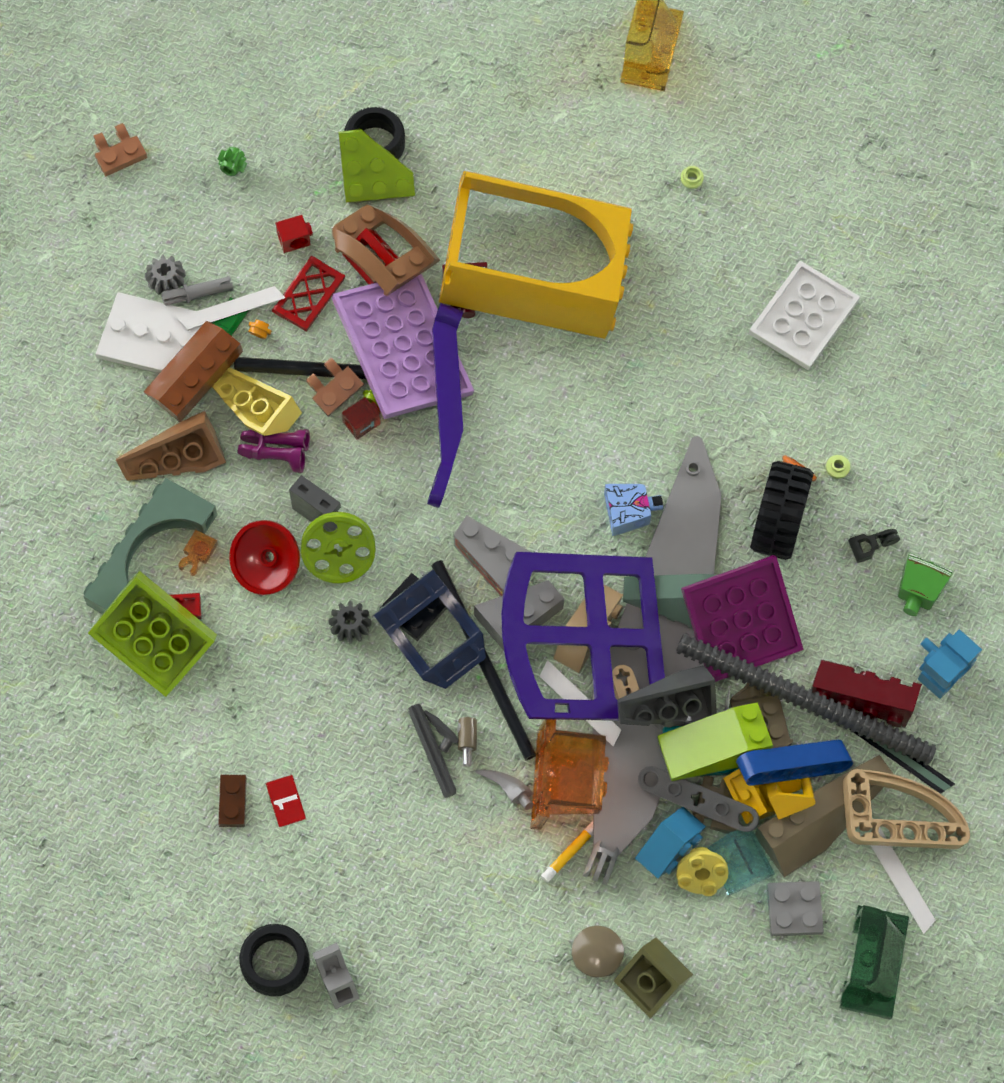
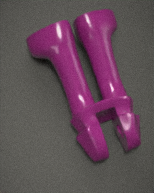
(294, 456)

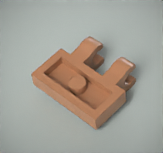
(120, 155)
(336, 391)

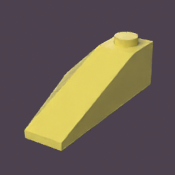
(256, 403)

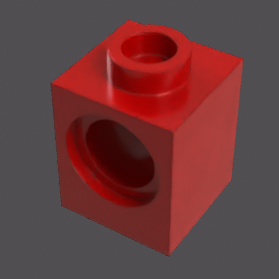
(293, 233)

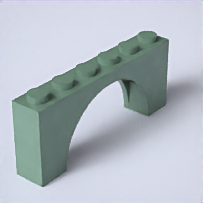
(168, 509)

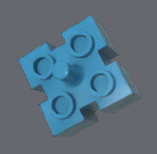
(948, 662)

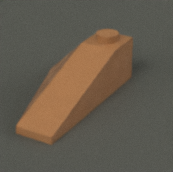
(180, 449)

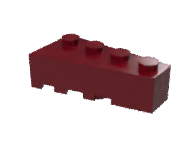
(867, 693)

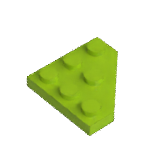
(371, 170)

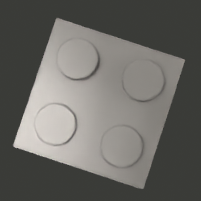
(795, 908)

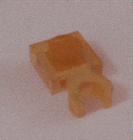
(198, 549)

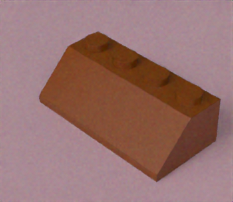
(194, 370)

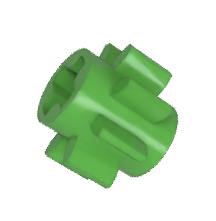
(232, 161)

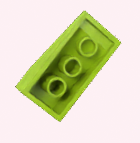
(714, 742)

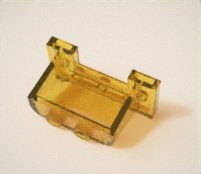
(651, 44)

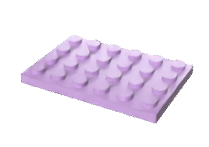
(395, 344)

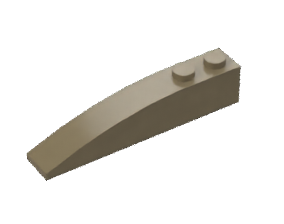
(812, 831)

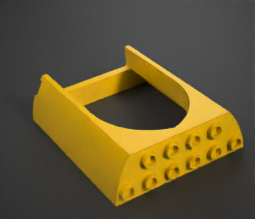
(575, 306)

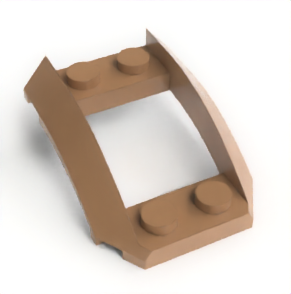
(399, 271)

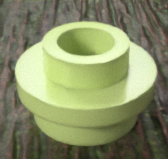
(692, 171)
(836, 472)

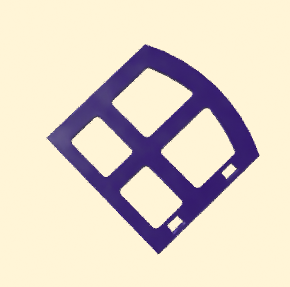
(595, 636)

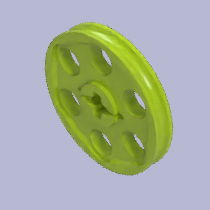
(345, 540)

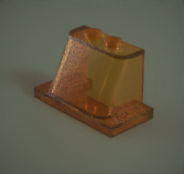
(567, 773)

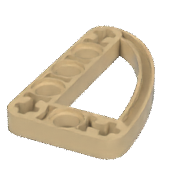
(897, 838)

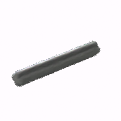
(432, 750)

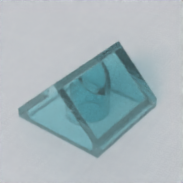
(744, 859)

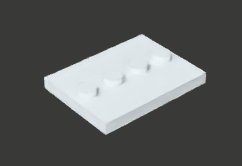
(804, 315)
(143, 333)

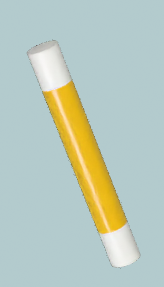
(568, 853)

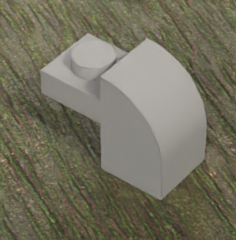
(335, 976)

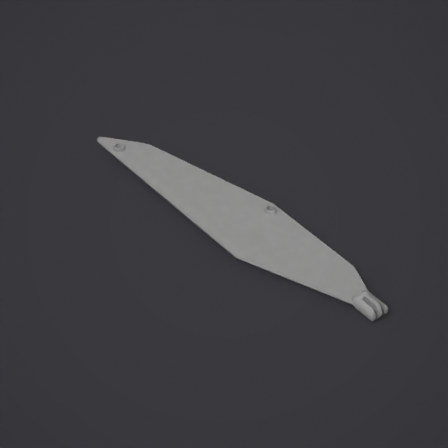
(681, 545)

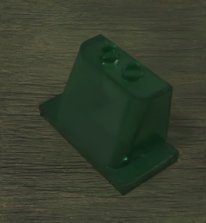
(875, 962)

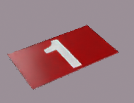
(285, 800)

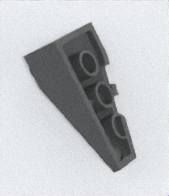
(672, 700)

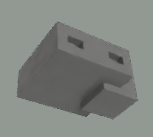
(312, 501)

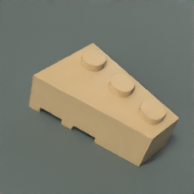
(576, 656)

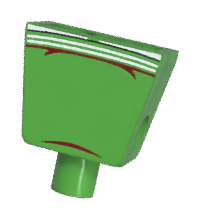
(922, 583)

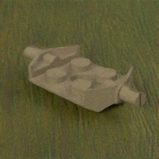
(771, 712)

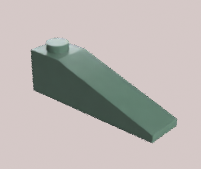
(668, 594)

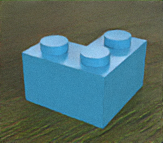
(669, 841)

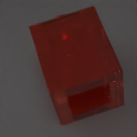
(361, 417)

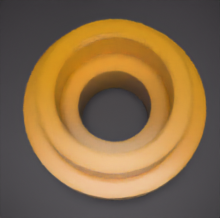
(259, 329)

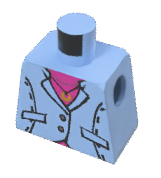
(629, 506)

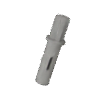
(198, 290)

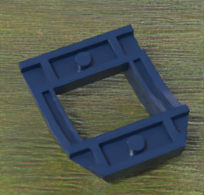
(410, 603)

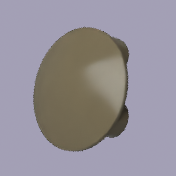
(597, 951)

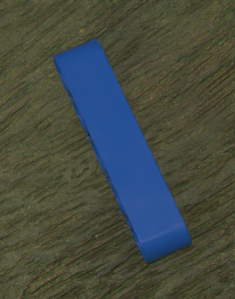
(794, 762)

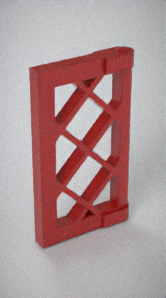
(315, 309)

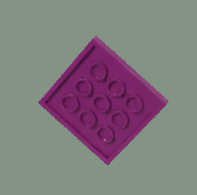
(744, 614)

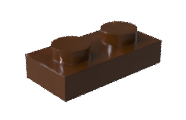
(232, 800)

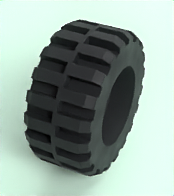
(781, 510)

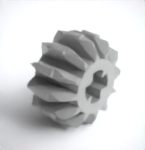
(172, 269)

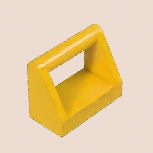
(753, 796)
(787, 803)

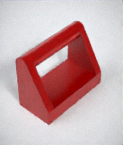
(382, 249)

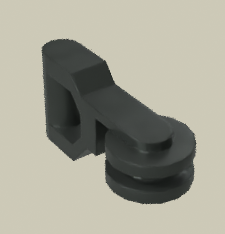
(887, 537)

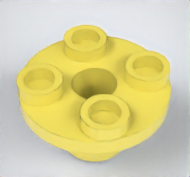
(702, 871)

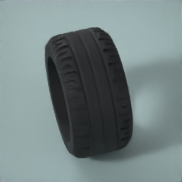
(383, 119)
(269, 933)

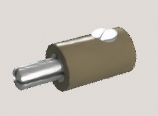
(467, 738)

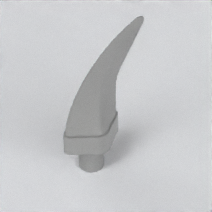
(514, 788)

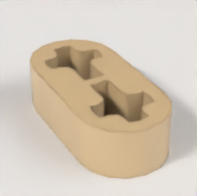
(631, 682)

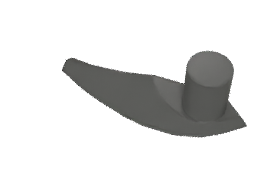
(449, 736)

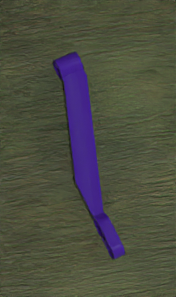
(448, 395)

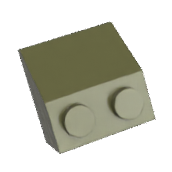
(653, 977)

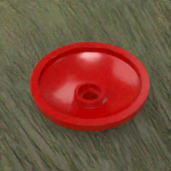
(251, 559)

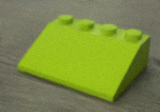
(152, 634)

